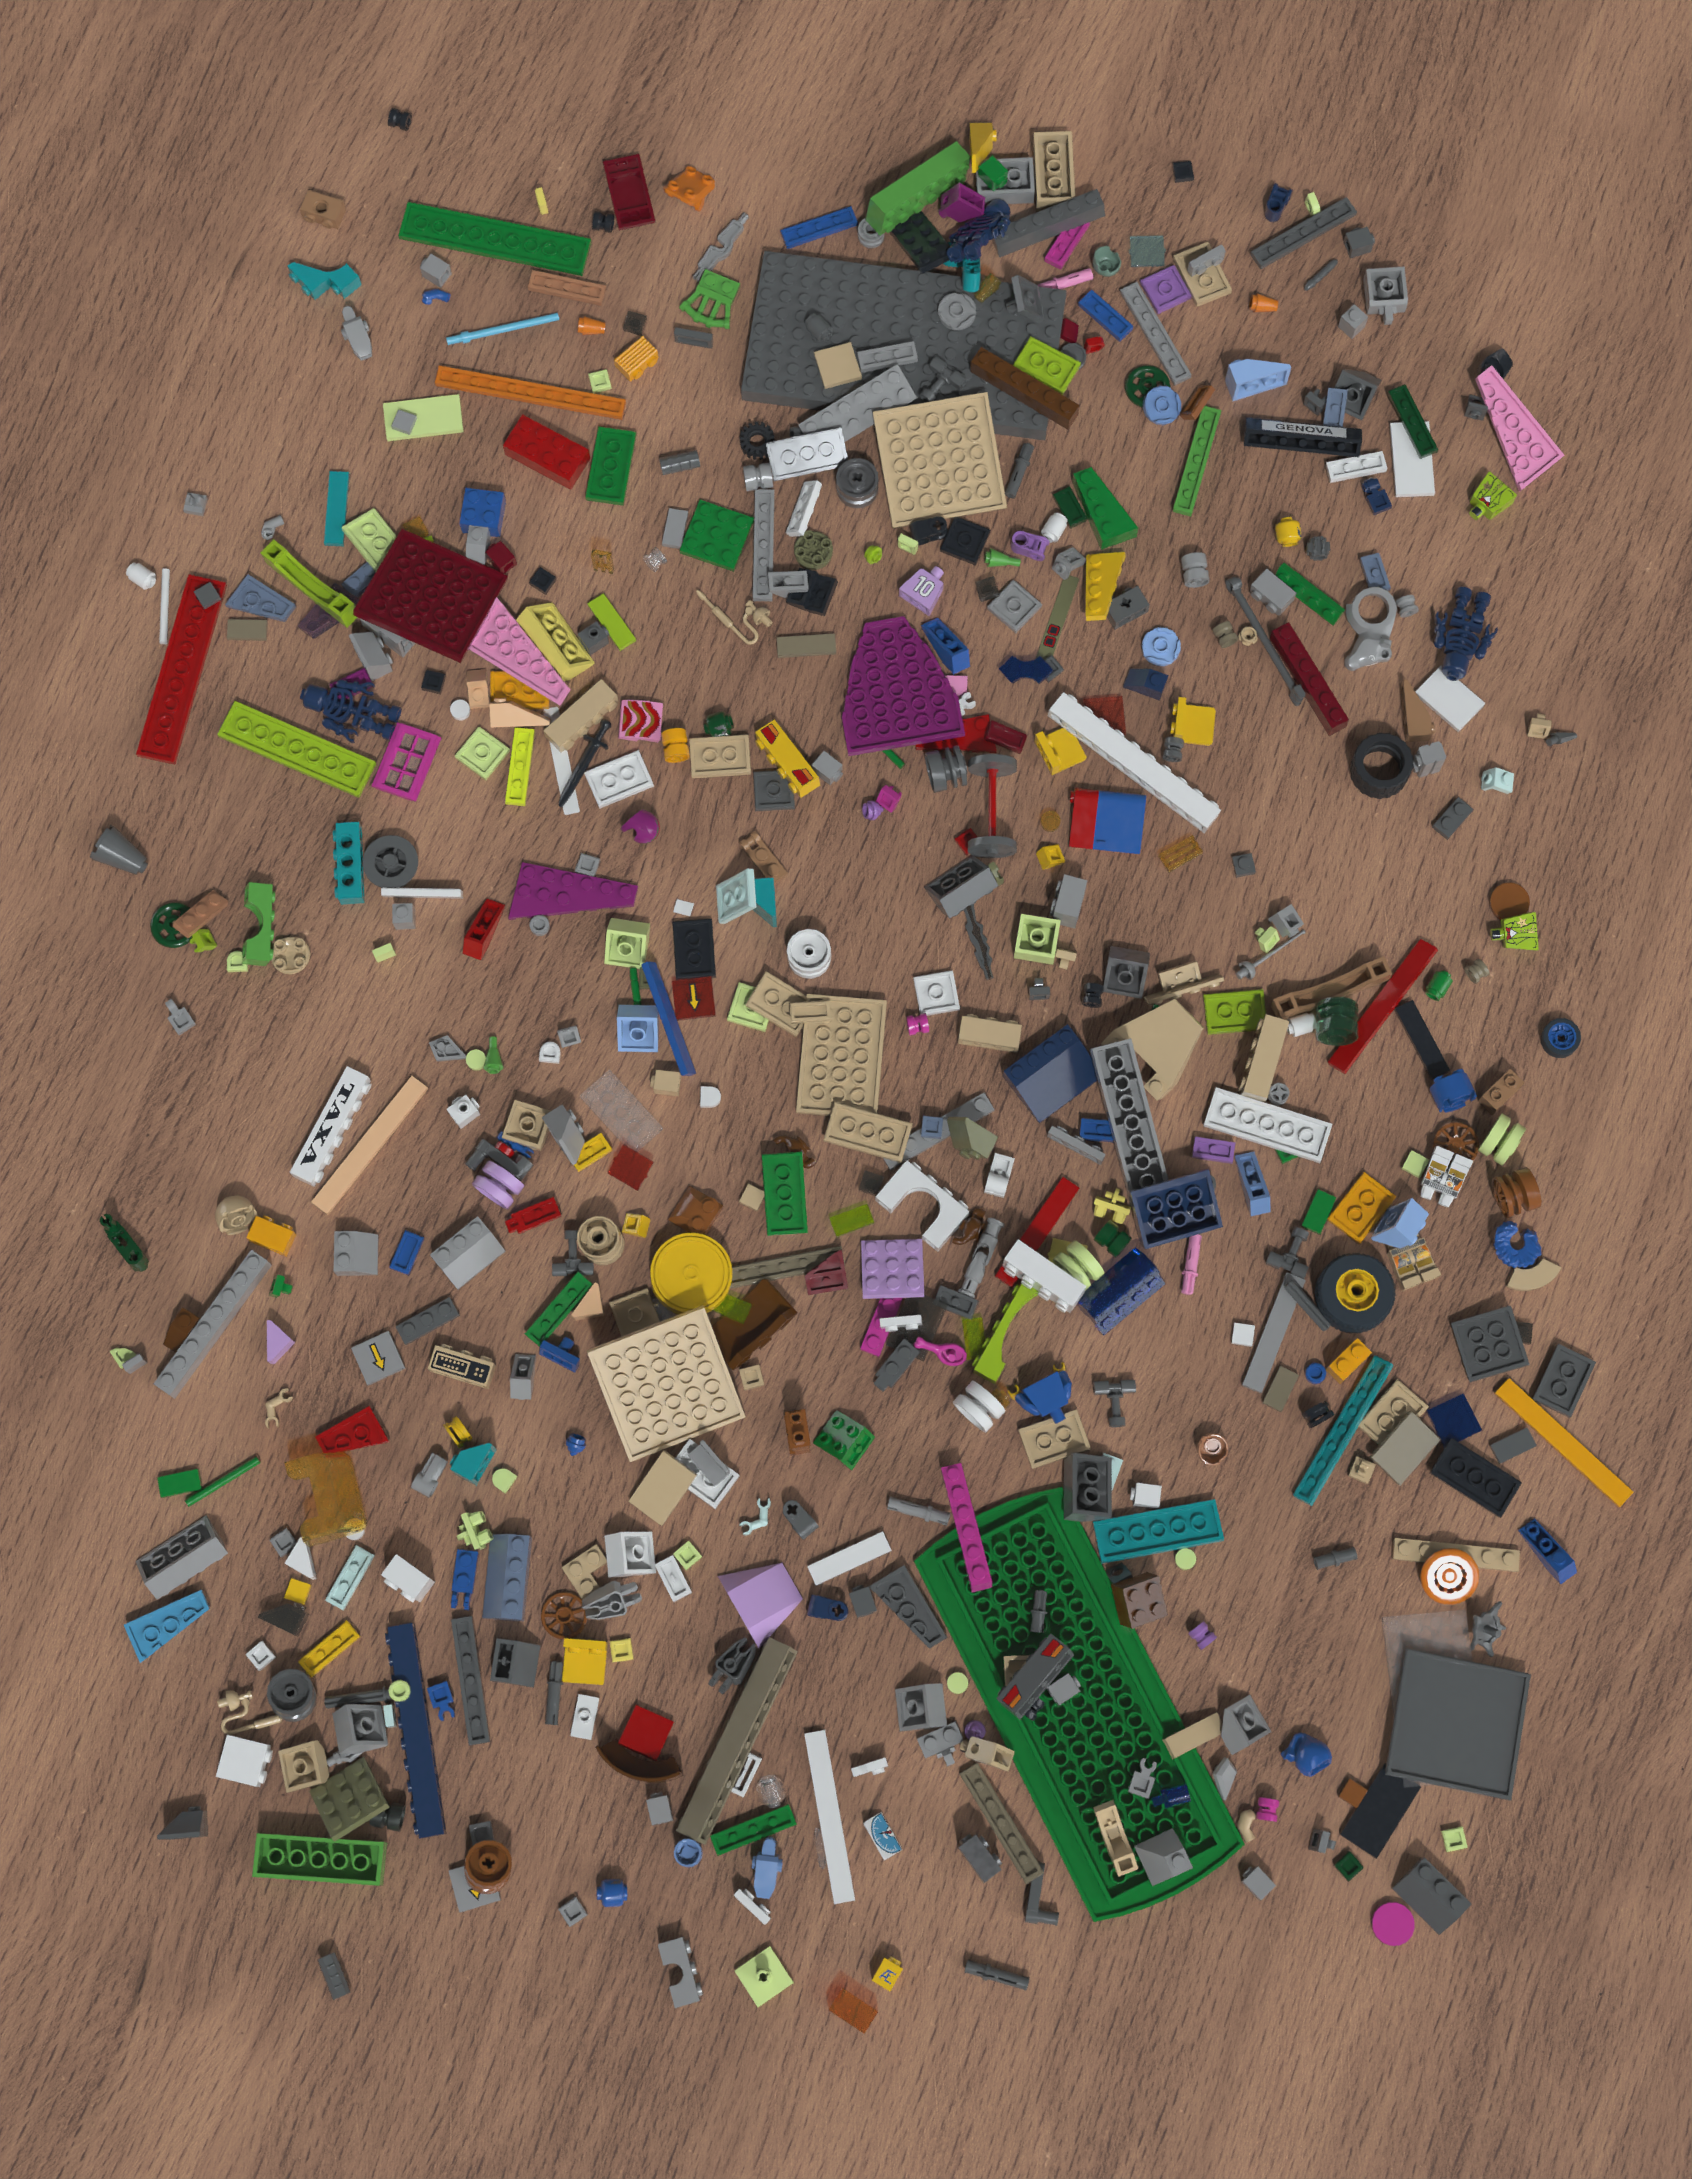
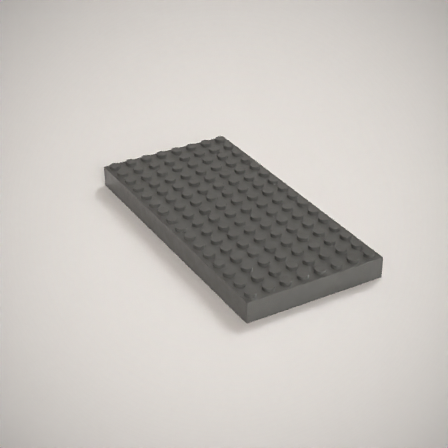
(877, 310)

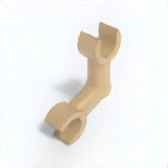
(271, 1404)

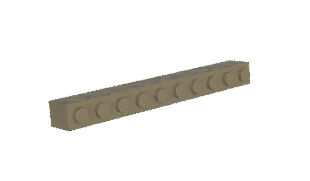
(736, 1741)

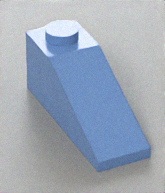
(1253, 1184)

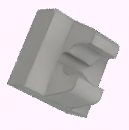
(195, 504)

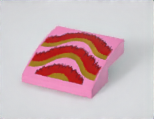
(640, 720)

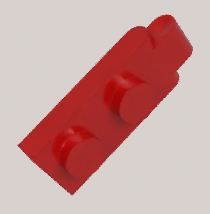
(533, 1216)

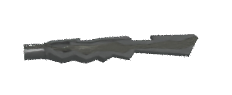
(979, 941)

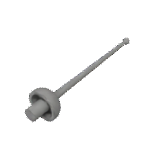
(1248, 969)

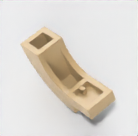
(1115, 1838)

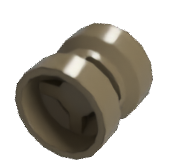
(1225, 634)

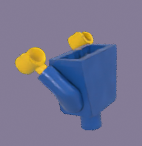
(1046, 1395)

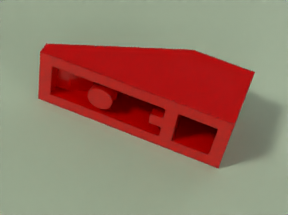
(482, 929)

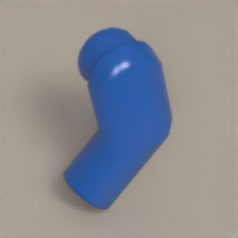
(435, 294)

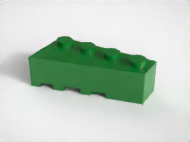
(1105, 514)

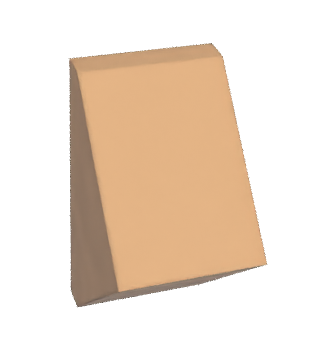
(590, 1305)

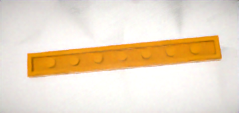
(1564, 1443)

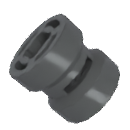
(1173, 749)

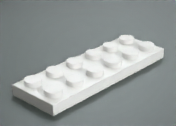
(1268, 1125)

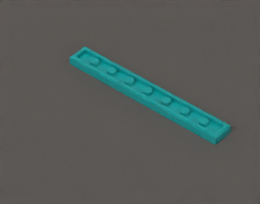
(1343, 1430)

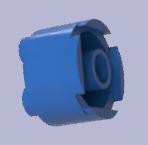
(1452, 1091)

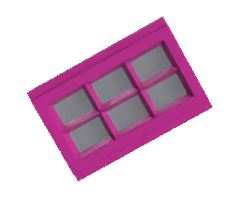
(406, 762)

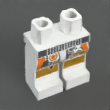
(1444, 1182)

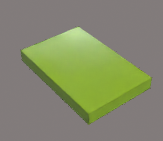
(1047, 365)
(1234, 1011)

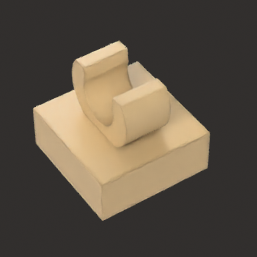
(1539, 727)
(1065, 956)
(1361, 1470)

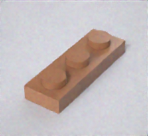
(200, 914)

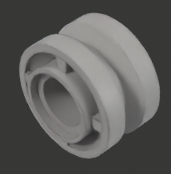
(866, 239)

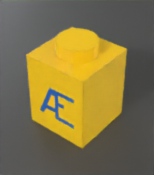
(888, 1973)

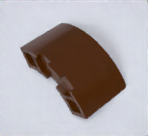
(766, 1317)
(636, 1768)

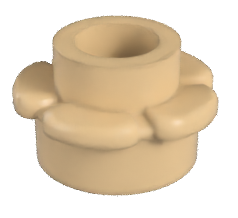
(1248, 631)

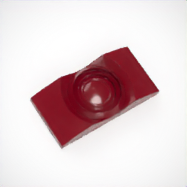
(629, 192)

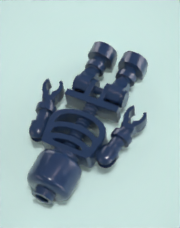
(979, 232)
(1461, 643)
(317, 699)

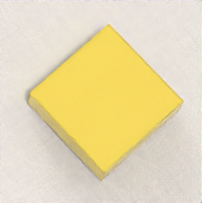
(541, 201)
(621, 1650)

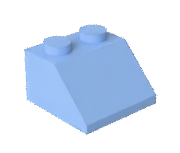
(638, 1028)
(1401, 1224)

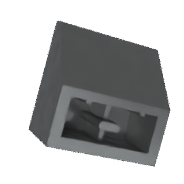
(515, 1663)

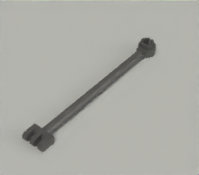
(1234, 587)

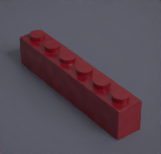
(1309, 677)

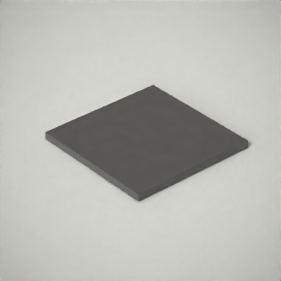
(1458, 1724)

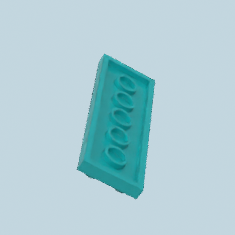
(1158, 1531)

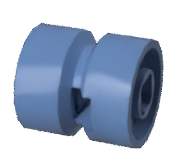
(688, 1852)

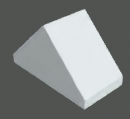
(301, 1560)

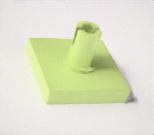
(764, 1976)

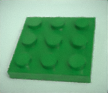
(716, 535)

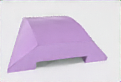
(762, 1598)

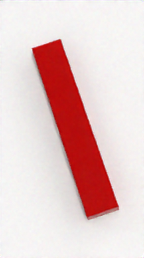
(1044, 1222)

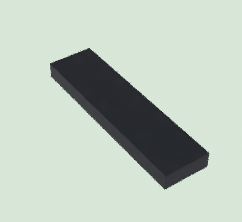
(1422, 1040)

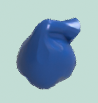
(1308, 1753)

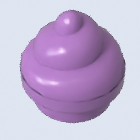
(871, 810)
(975, 1729)

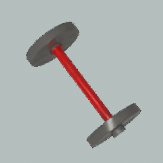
(992, 766)

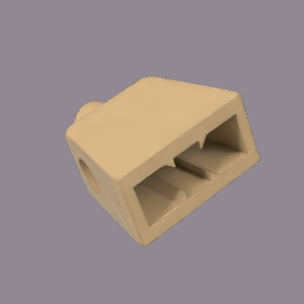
(987, 1753)

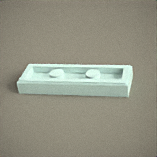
(349, 1577)

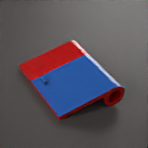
(1107, 820)

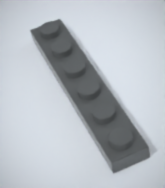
(1303, 233)
(470, 1680)

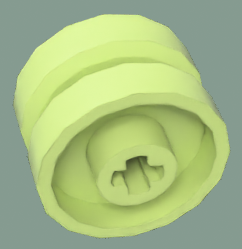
(1502, 1139)
(1079, 1264)

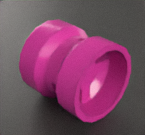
(912, 1024)
(1266, 1814)

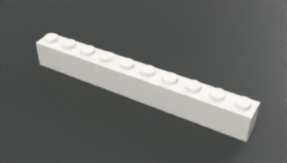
(1134, 762)

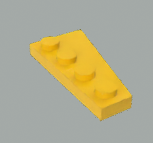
(1101, 580)

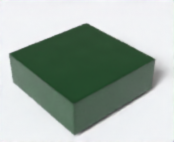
(1348, 1866)

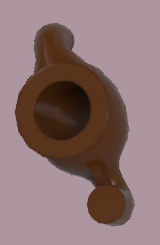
(796, 1145)
(971, 1228)

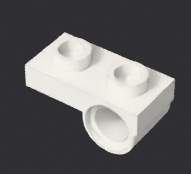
(999, 1175)

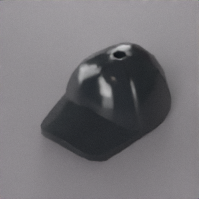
(1499, 360)

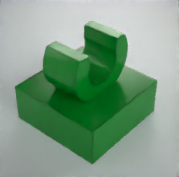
(278, 1286)

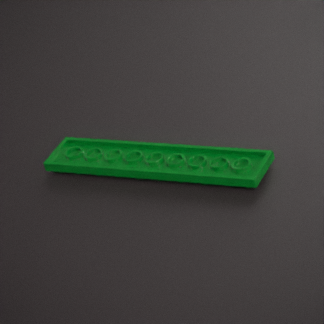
(495, 239)

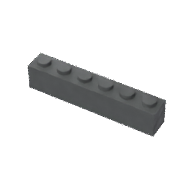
(1050, 222)

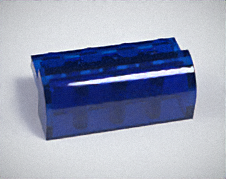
(1120, 1290)

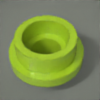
(873, 554)

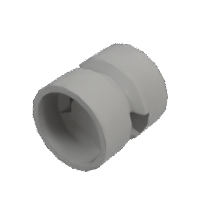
(758, 476)
(1194, 567)

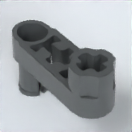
(518, 1168)
(1033, 1911)

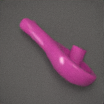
(948, 1353)

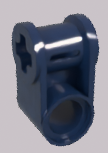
(1277, 200)
(823, 1608)

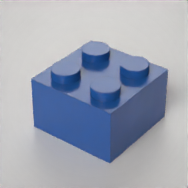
(483, 509)

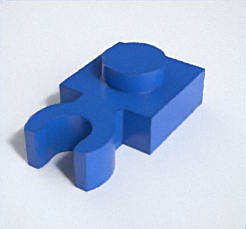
(441, 1697)

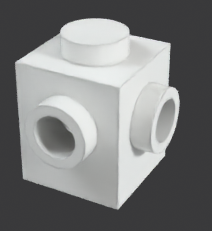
(463, 1110)

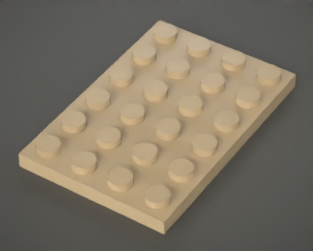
(842, 1056)

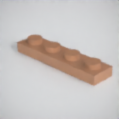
(567, 288)

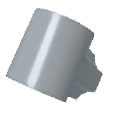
(427, 1480)

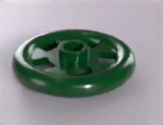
(1139, 372)
(156, 927)

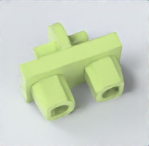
(471, 1533)

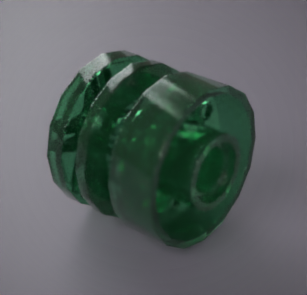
(1337, 1021)

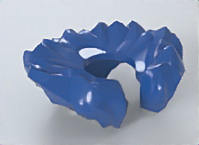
(1510, 1256)

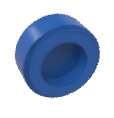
(1315, 1373)

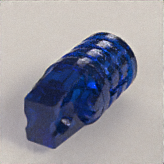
(1172, 1796)

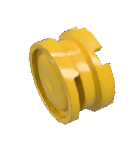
(460, 1430)

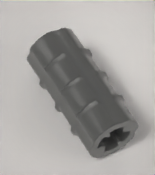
(679, 462)
(333, 1976)

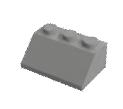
(467, 1253)

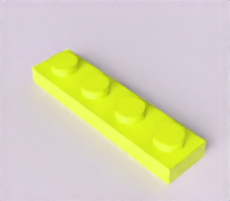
(520, 766)

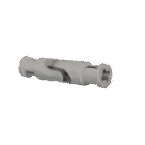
(976, 1269)

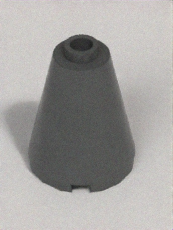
(119, 852)

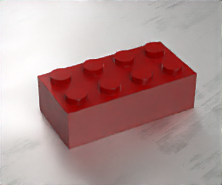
(546, 452)

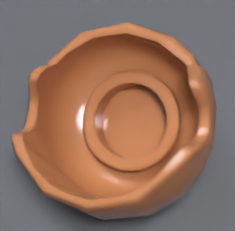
(1212, 1448)

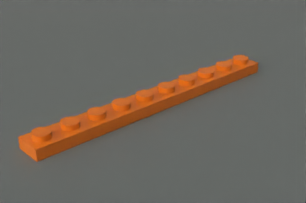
(530, 392)

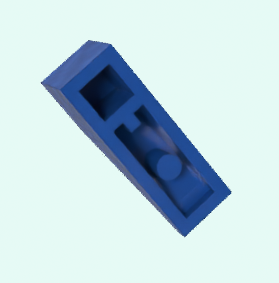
(947, 645)

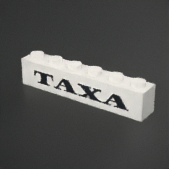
(330, 1126)

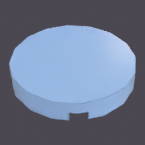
(1161, 646)

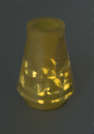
(988, 286)

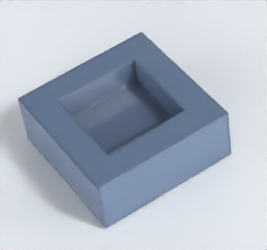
(932, 1127)

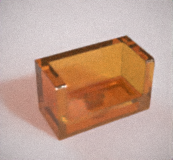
(853, 2010)

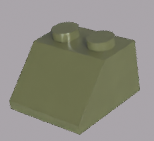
(970, 1138)

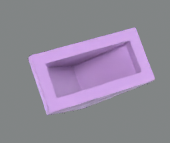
(277, 1342)

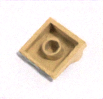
(526, 1125)
(304, 1766)

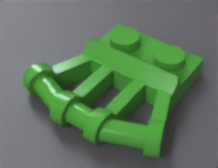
(717, 289)

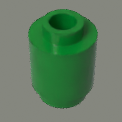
(1438, 985)

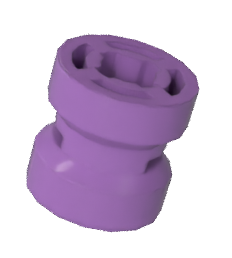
(1202, 1635)

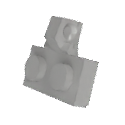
(941, 1742)

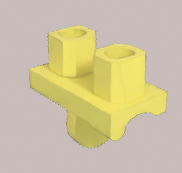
(1103, 1204)

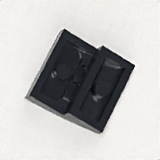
(818, 595)

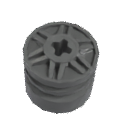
(946, 768)

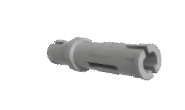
(913, 1509)

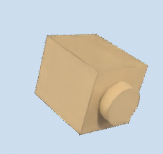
(666, 1082)

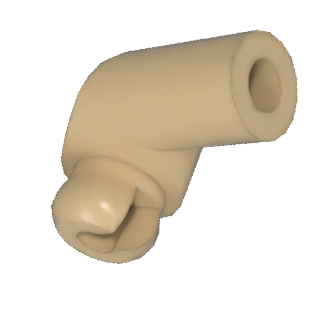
(1244, 1825)

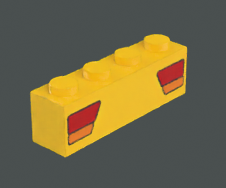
(787, 759)

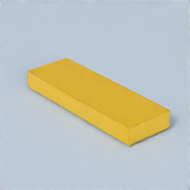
(329, 1649)

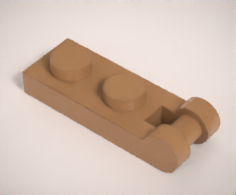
(763, 858)

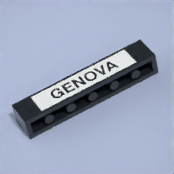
(1302, 437)

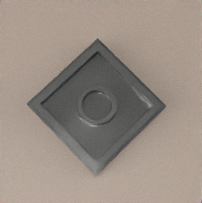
(772, 792)

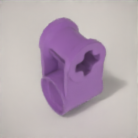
(1031, 545)

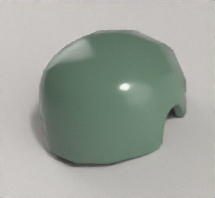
(1106, 262)

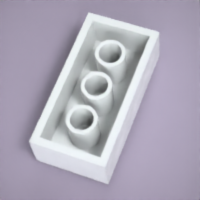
(1043, 1276)

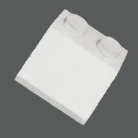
(630, 1554)

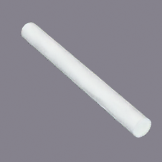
(164, 606)

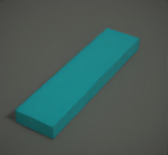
(336, 508)

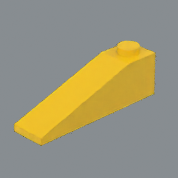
(981, 143)

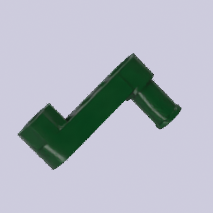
(131, 1251)

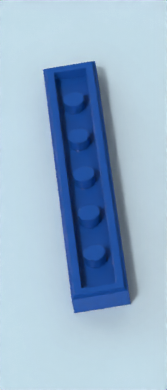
(668, 1019)

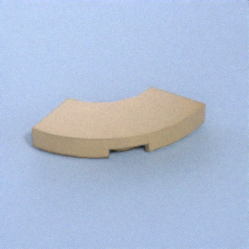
(1533, 1278)

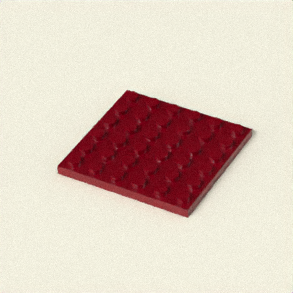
(430, 595)

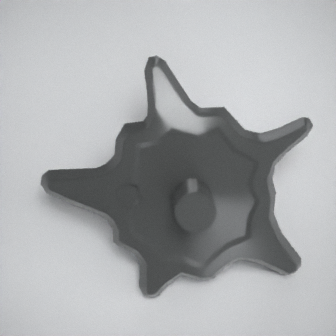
(1487, 1629)

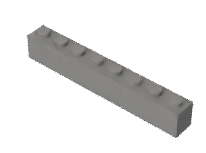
(212, 1324)

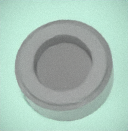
(539, 925)

